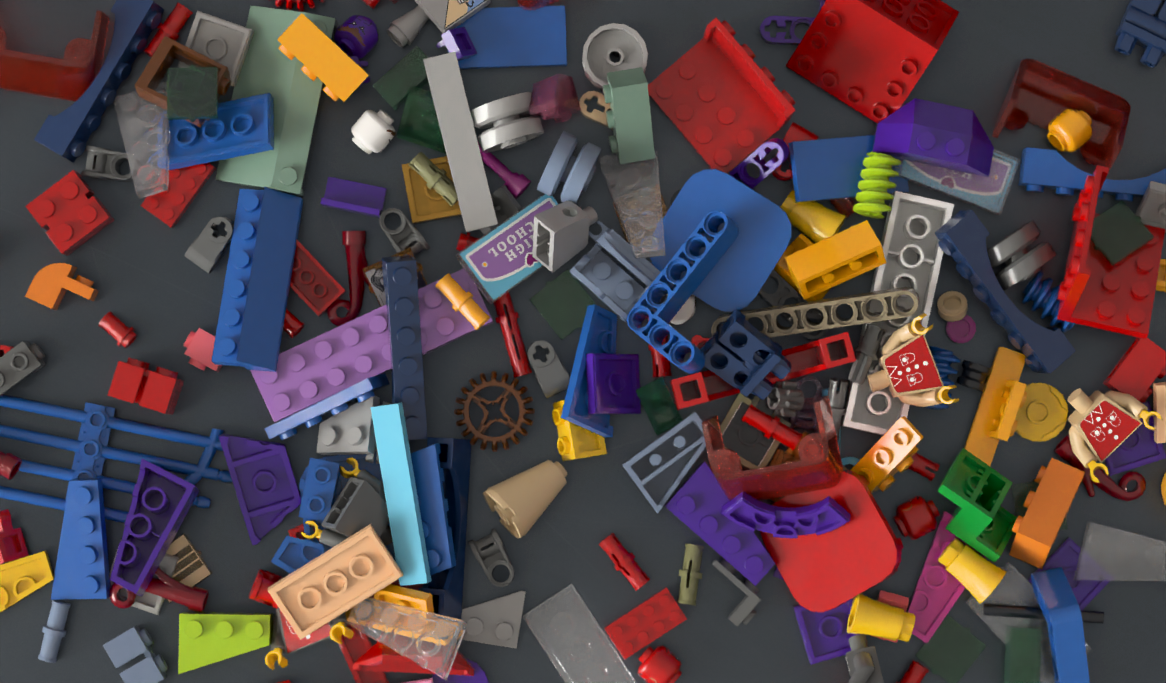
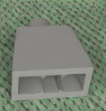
(561, 233)

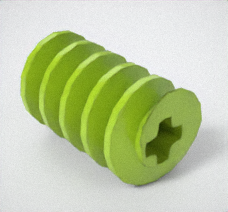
(875, 185)

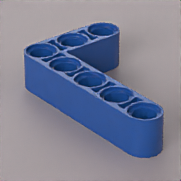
(680, 290)
(1064, 625)

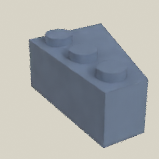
(667, 460)

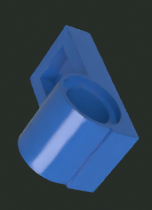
(319, 489)

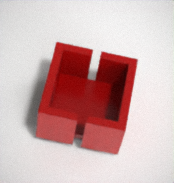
(69, 213)
(150, 389)

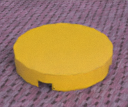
(1042, 414)

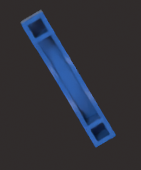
(1050, 170)

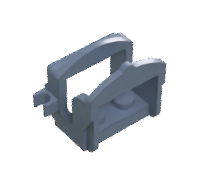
(607, 278)

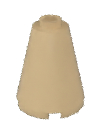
(526, 496)

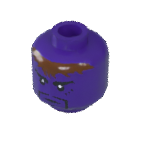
(356, 36)

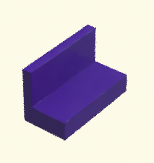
(354, 197)

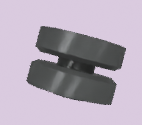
(1017, 255)

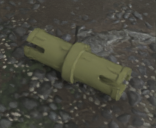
(434, 177)
(691, 574)

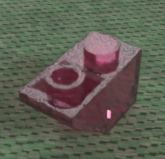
(554, 98)

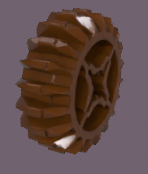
(477, 399)

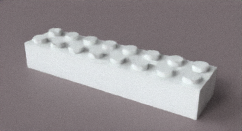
(912, 262)

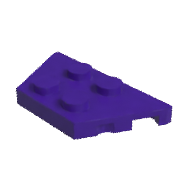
(261, 482)

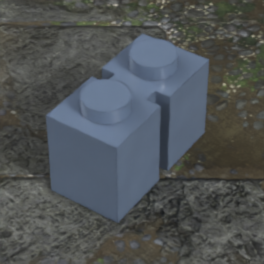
(131, 645)

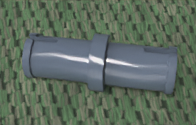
(54, 631)

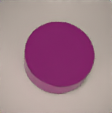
(961, 330)

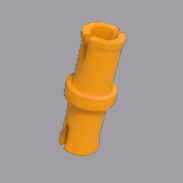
(462, 301)

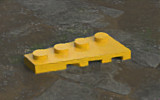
(23, 578)

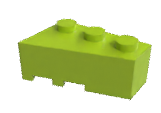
(219, 636)

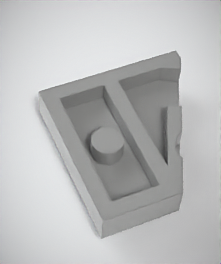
(349, 431)
(495, 621)

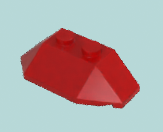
(384, 659)

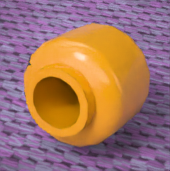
(1070, 130)

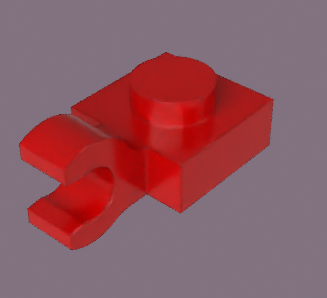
(11, 540)

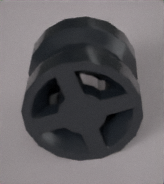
(973, 375)

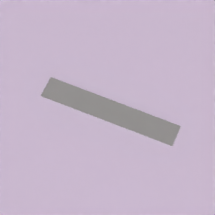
(460, 141)

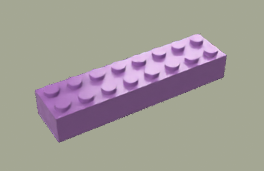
(358, 351)

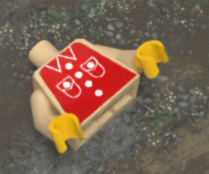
(910, 368)
(1103, 425)

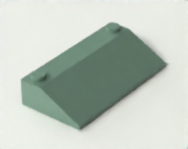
(294, 104)

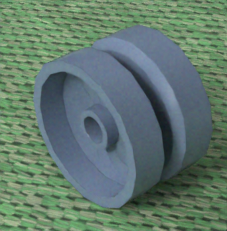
(566, 168)

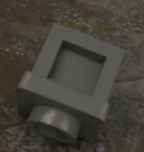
(504, 206)

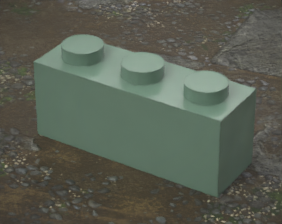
(629, 115)

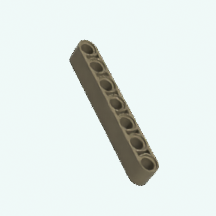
(830, 315)

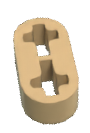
(596, 115)

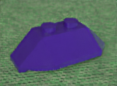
(936, 137)

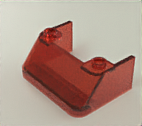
(51, 76)
(1043, 92)
(817, 470)

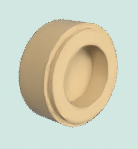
(952, 306)

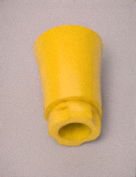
(812, 218)
(971, 569)
(879, 619)

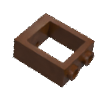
(162, 60)

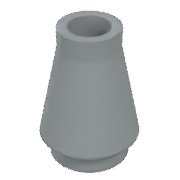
(407, 26)

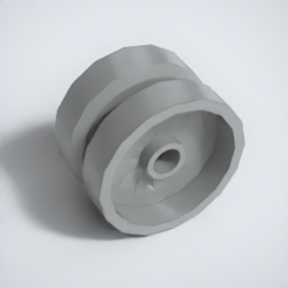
(614, 39)
(505, 119)

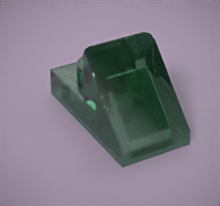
(659, 406)

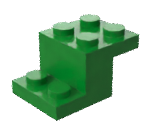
(978, 497)

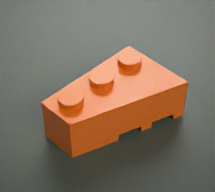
(1045, 512)

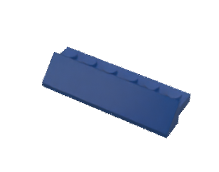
(257, 279)

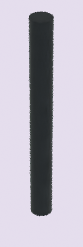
(1034, 612)

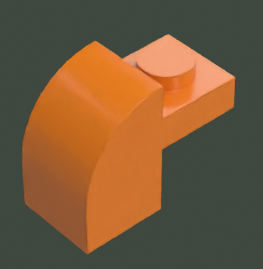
(52, 282)

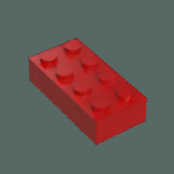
(182, 189)
(313, 281)
(645, 623)

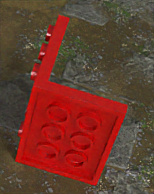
(872, 50)
(721, 98)
(1102, 294)

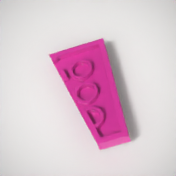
(936, 587)

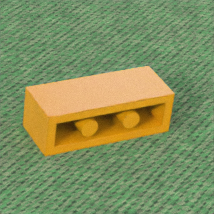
(321, 58)
(835, 259)

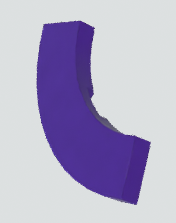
(783, 521)

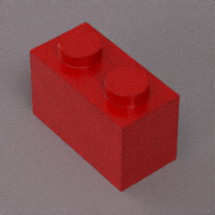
(1138, 369)

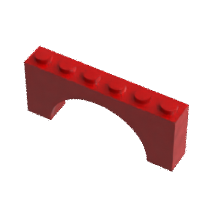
(804, 360)

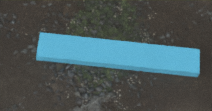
(401, 493)

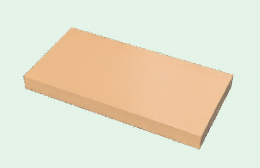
(335, 581)

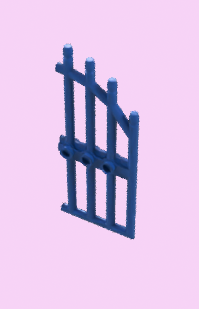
(93, 449)

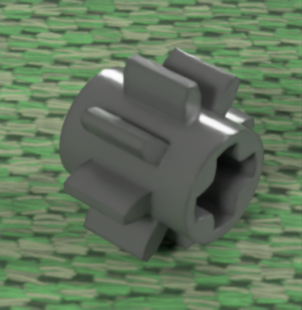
(785, 399)

